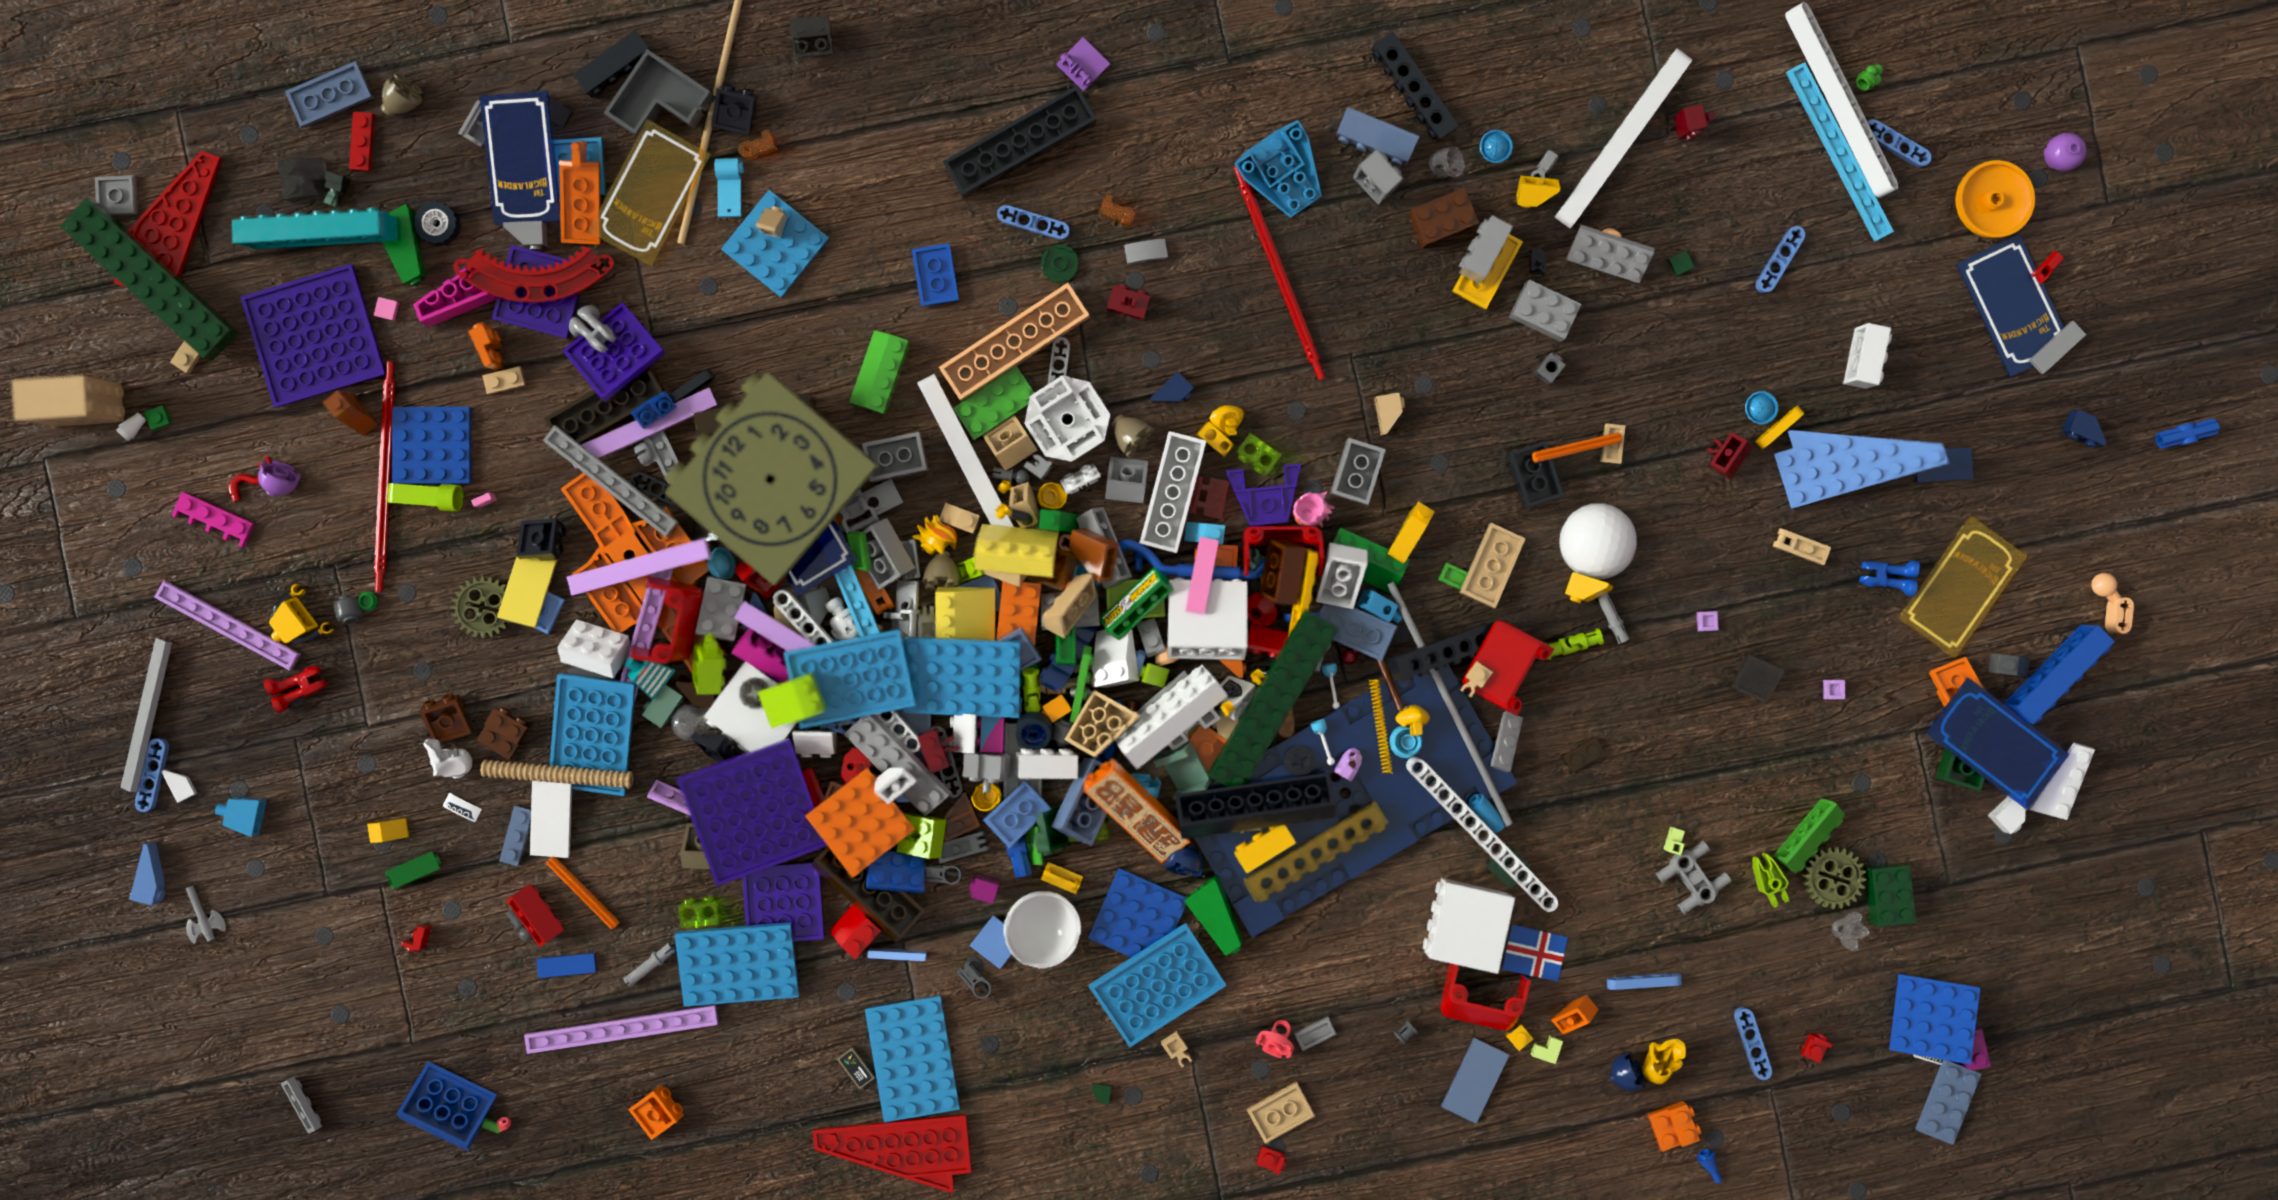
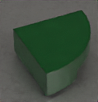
(1101, 1092)

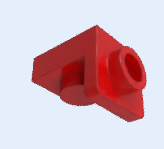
(420, 938)
(1815, 1047)
(1271, 1159)

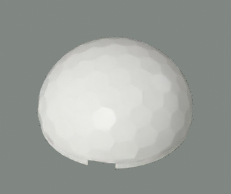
(1598, 541)
(1042, 929)

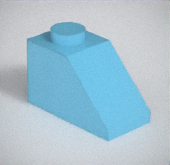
(1196, 530)

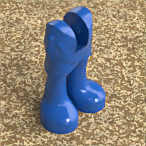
(1909, 570)

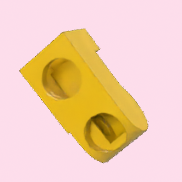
(1215, 439)

